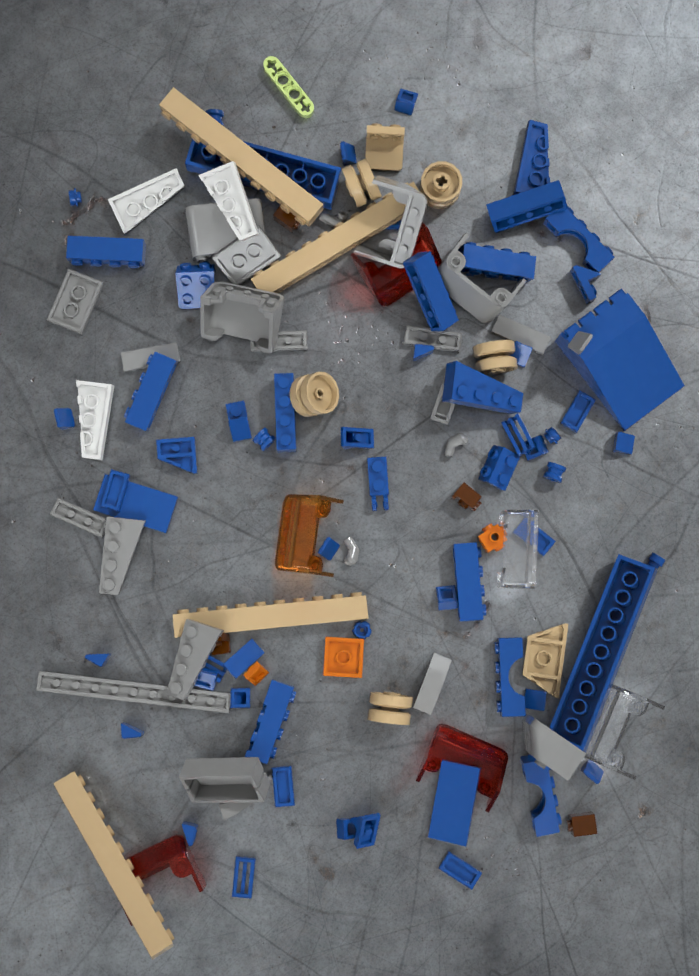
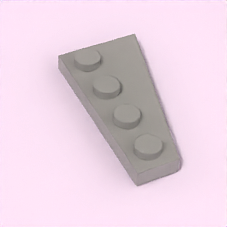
(118, 551)
(194, 649)

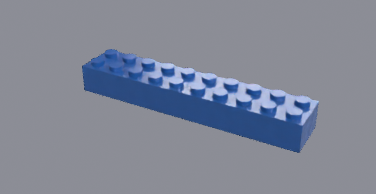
(602, 651)

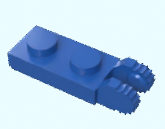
(378, 480)

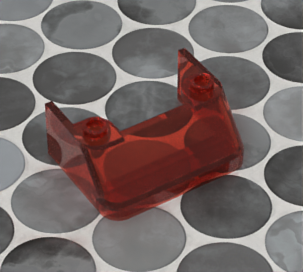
(390, 282)
(466, 749)
(167, 853)

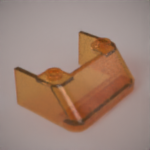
(299, 533)

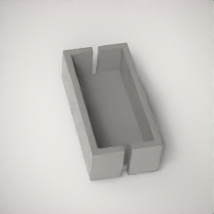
(225, 780)

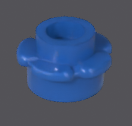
(74, 197)
(552, 435)
(361, 635)

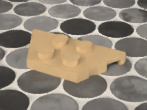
(545, 658)

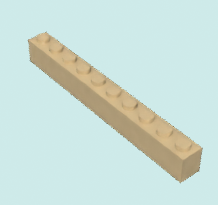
(249, 163)
(330, 245)
(277, 615)
(114, 866)

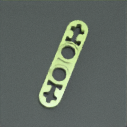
(286, 88)

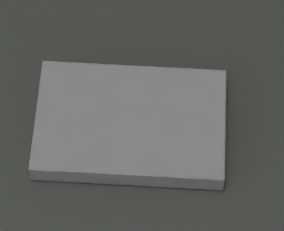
(245, 258)
(75, 301)

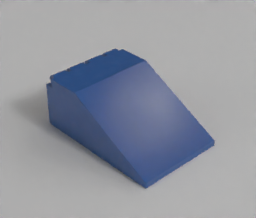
(622, 360)

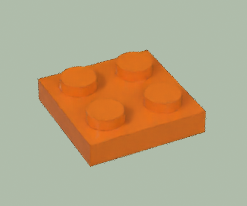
(343, 657)

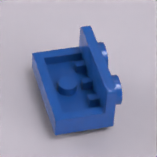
(499, 467)

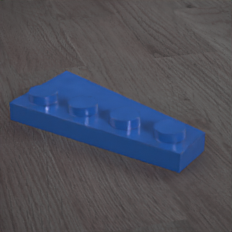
(534, 159)

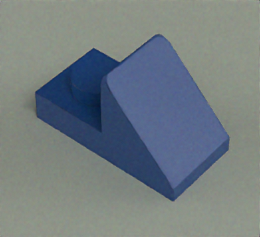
(583, 278)
(238, 421)
(357, 438)
(366, 829)

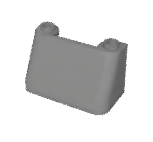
(210, 230)
(242, 314)

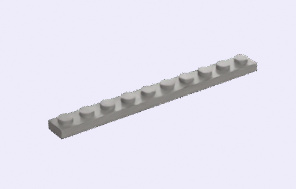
(131, 691)

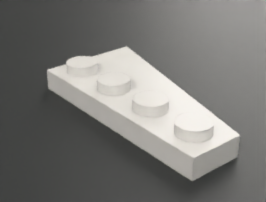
(228, 192)
(141, 201)
(95, 409)

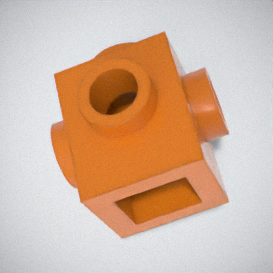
(486, 540)

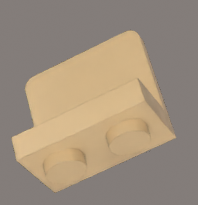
(385, 147)

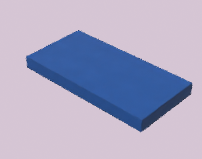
(142, 504)
(454, 802)

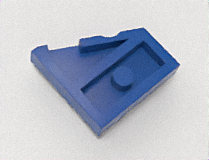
(178, 452)

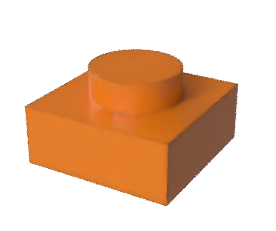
(255, 673)

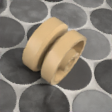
(441, 174)
(360, 183)
(495, 357)
(314, 394)
(389, 711)

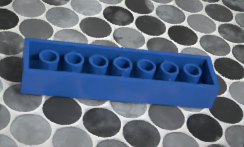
(315, 177)

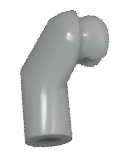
(333, 220)
(453, 442)
(353, 551)

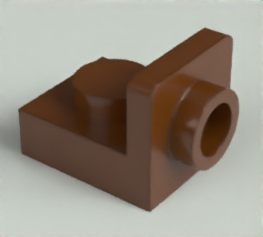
(222, 645)

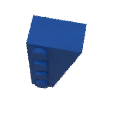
(497, 262)
(478, 390)
(270, 721)

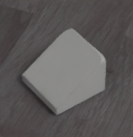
(580, 341)

